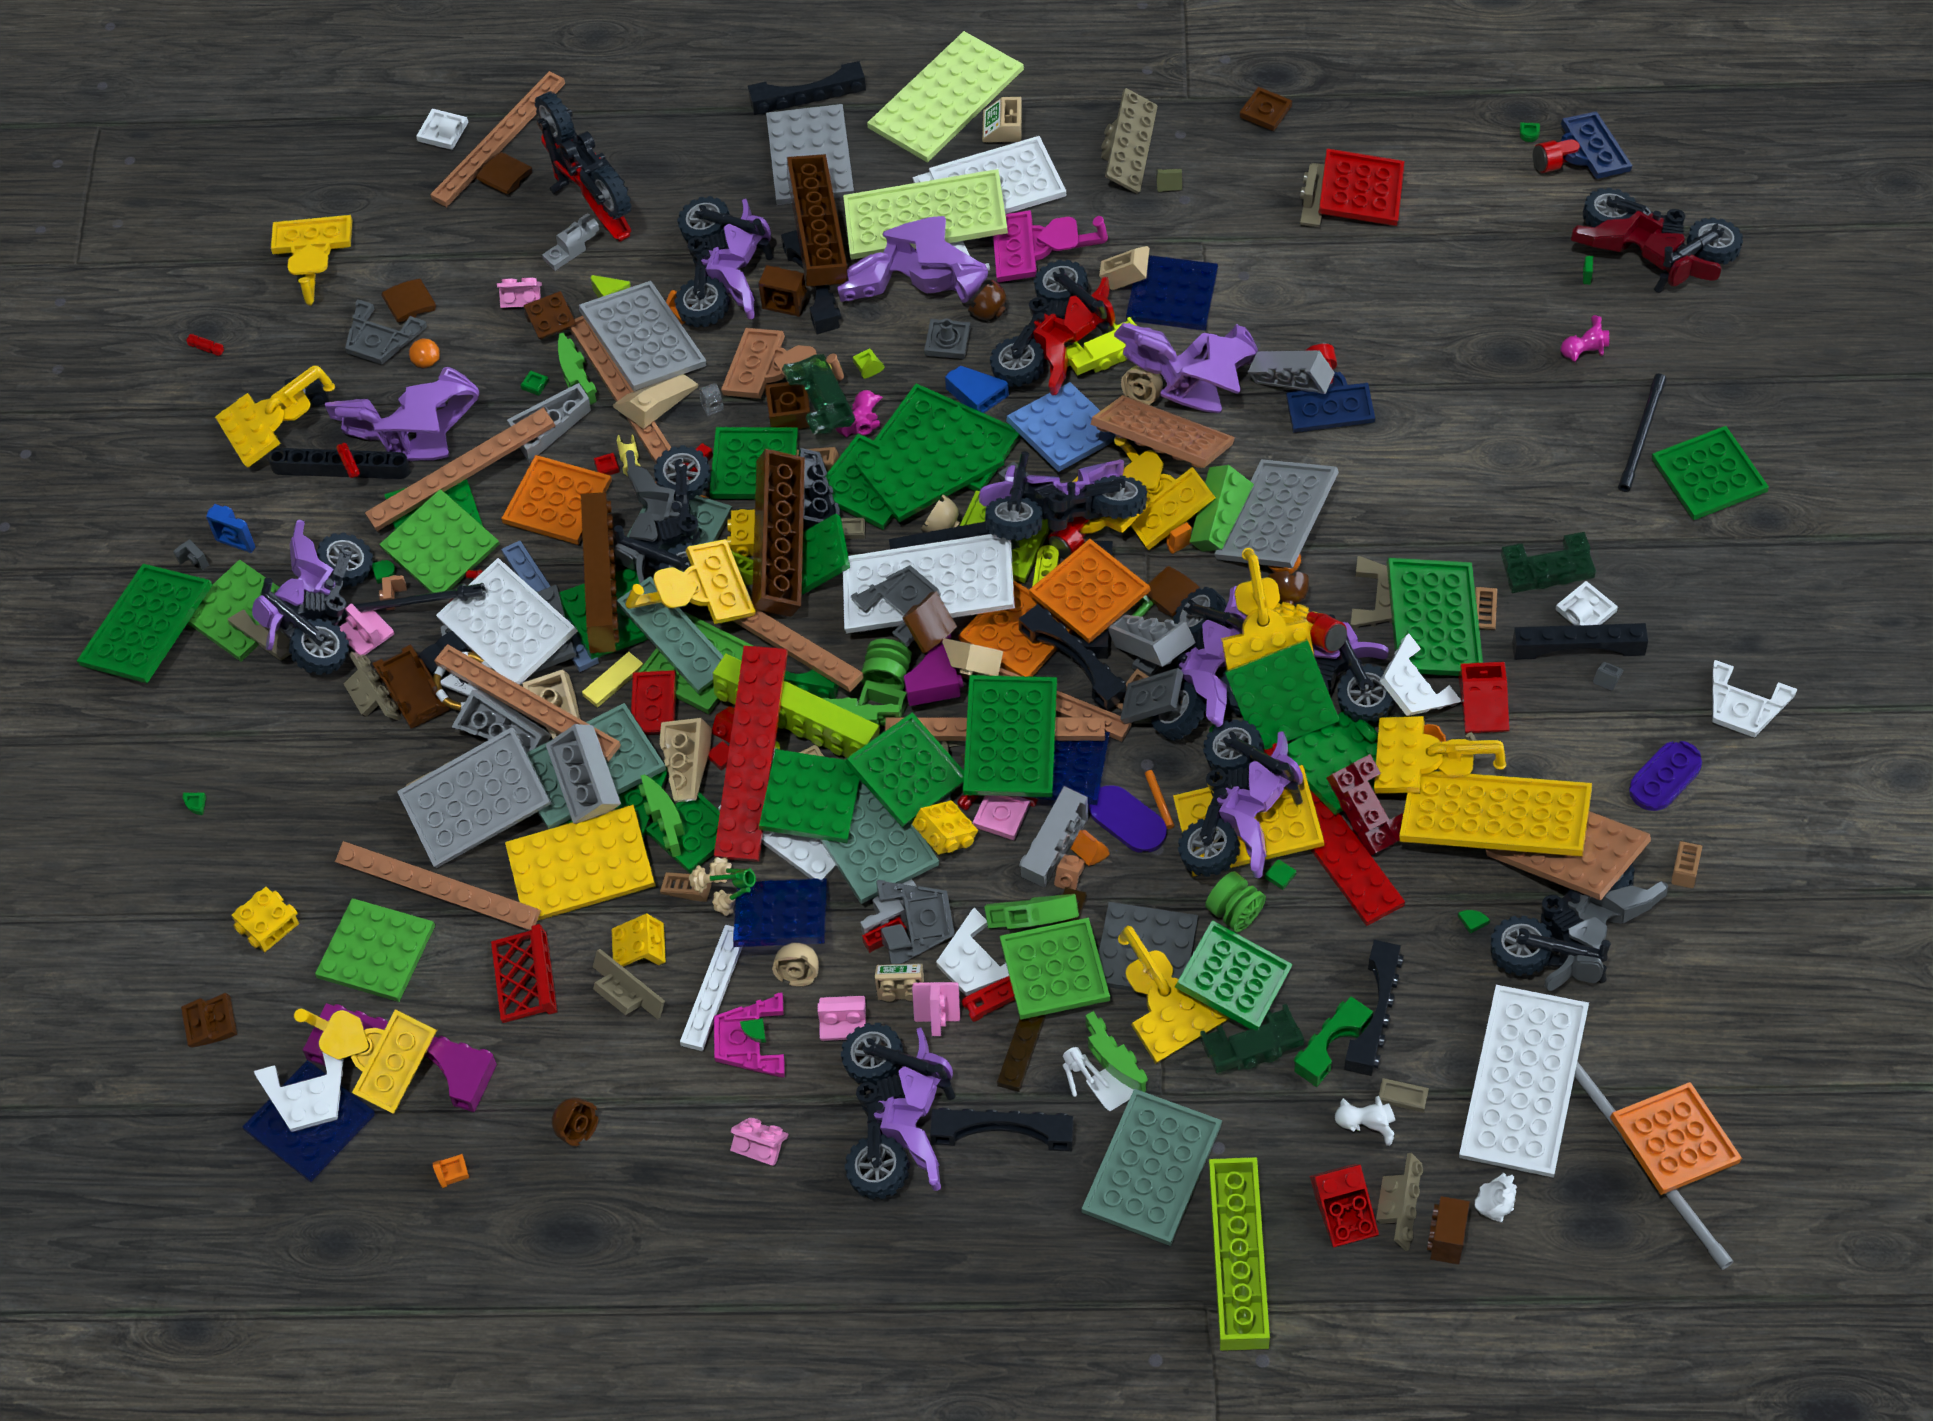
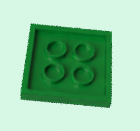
(823, 553)
(700, 831)

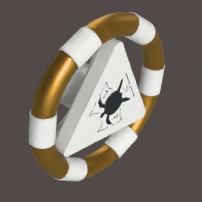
(454, 683)

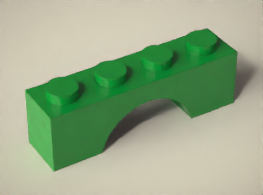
(813, 683)
(1350, 1021)

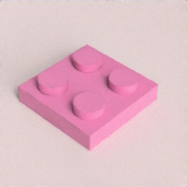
(1001, 815)

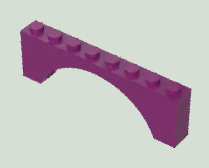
(933, 678)
(464, 1067)

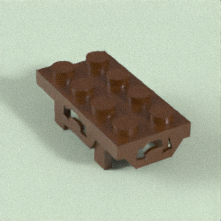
(410, 686)

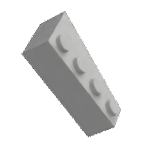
(1292, 370)
(565, 411)
(1151, 639)
(489, 717)
(1055, 837)

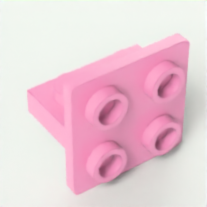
(518, 293)
(365, 630)
(936, 1004)
(840, 1016)
(758, 1140)

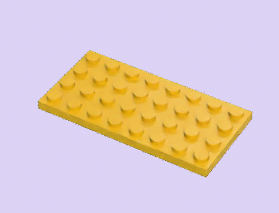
(1498, 813)

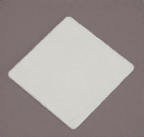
(1110, 1096)

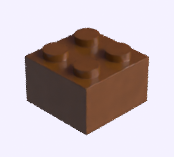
(783, 290)
(787, 405)
(1448, 1230)

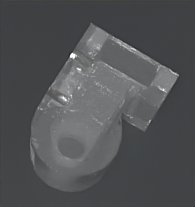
(710, 395)

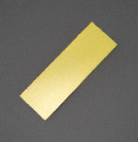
(612, 679)

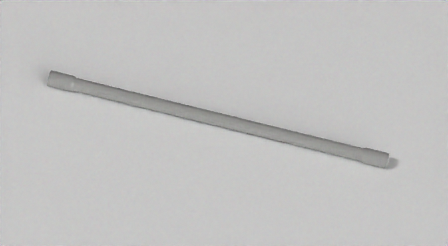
(1714, 1248)

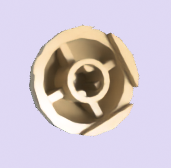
(1141, 385)
(942, 516)
(796, 964)

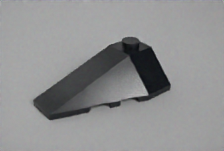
(817, 493)

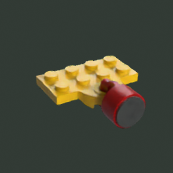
(1072, 537)
(1324, 630)

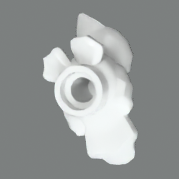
(1373, 1116)

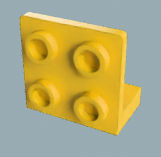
(638, 940)

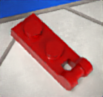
(992, 998)

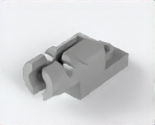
(571, 242)
(885, 912)

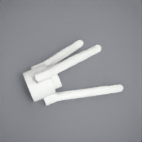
(1076, 1062)

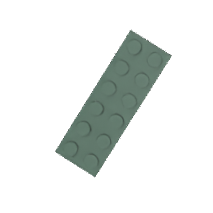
(675, 638)

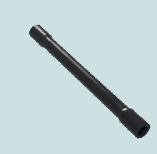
(1629, 472)

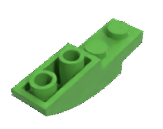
(573, 368)
(873, 713)
(662, 811)
(1031, 912)
(1114, 1059)

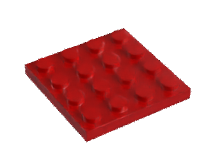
(1361, 187)

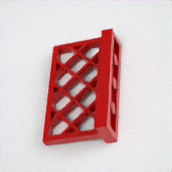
(543, 974)

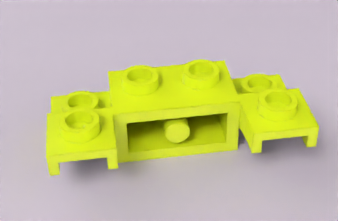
(1098, 352)

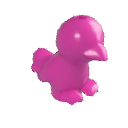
(1592, 340)
(865, 419)

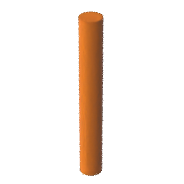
(1159, 799)

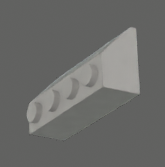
(583, 773)

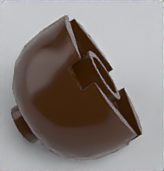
(989, 302)
(1291, 587)
(574, 1120)

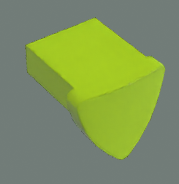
(868, 363)

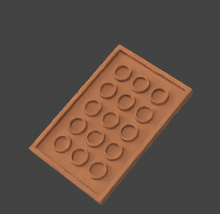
(1162, 431)
(1606, 856)

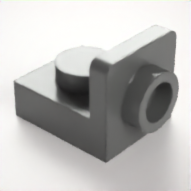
(190, 552)

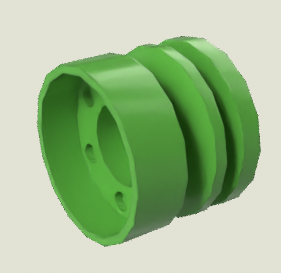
(886, 663)
(1235, 901)

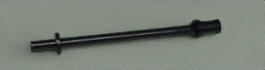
(462, 592)

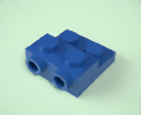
(229, 529)

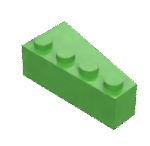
(1219, 516)

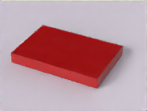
(653, 699)

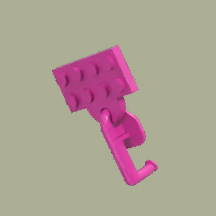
(1026, 243)

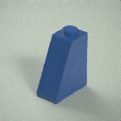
(976, 388)

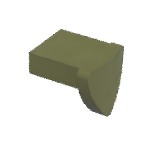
(1169, 179)

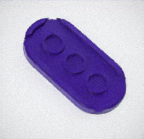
(1665, 775)
(1128, 819)

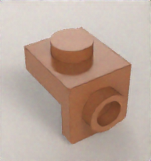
(390, 586)
(1069, 871)

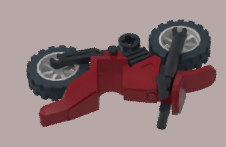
(1658, 236)

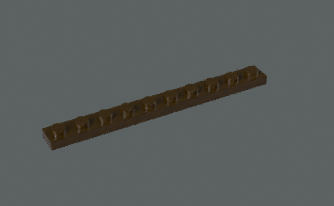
(1028, 1030)

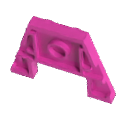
(739, 1050)

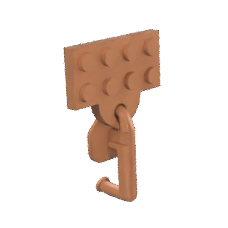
(761, 361)

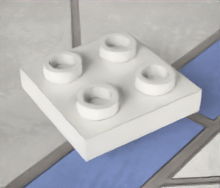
(442, 129)
(1586, 606)

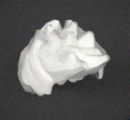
(1496, 1197)

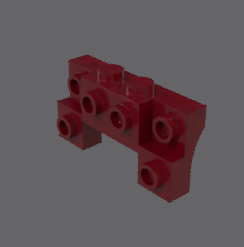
(1363, 806)

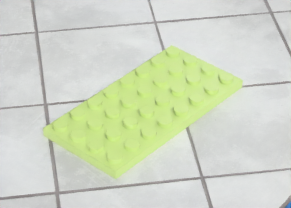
(945, 96)
(968, 202)

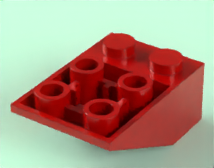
(1484, 697)
(1344, 1204)

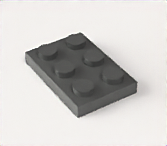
(1151, 696)

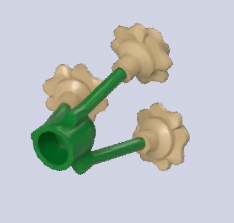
(721, 872)

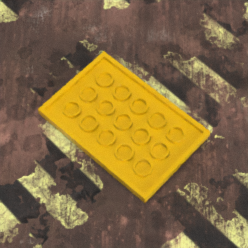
(1285, 825)
(581, 863)

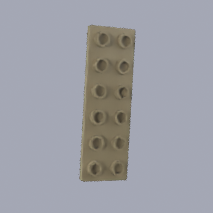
(1129, 141)

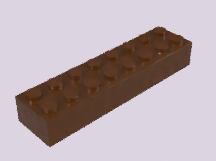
(816, 220)
(778, 533)
(599, 572)

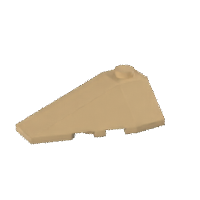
(653, 401)
(556, 689)
(686, 753)

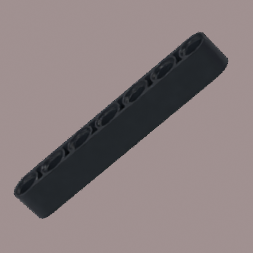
(329, 463)

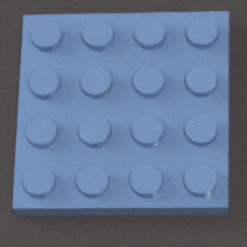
(1061, 427)

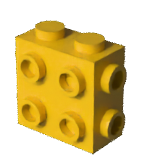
(742, 532)
(945, 827)
(265, 919)

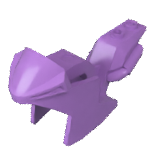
(932, 266)
(1190, 376)
(414, 415)

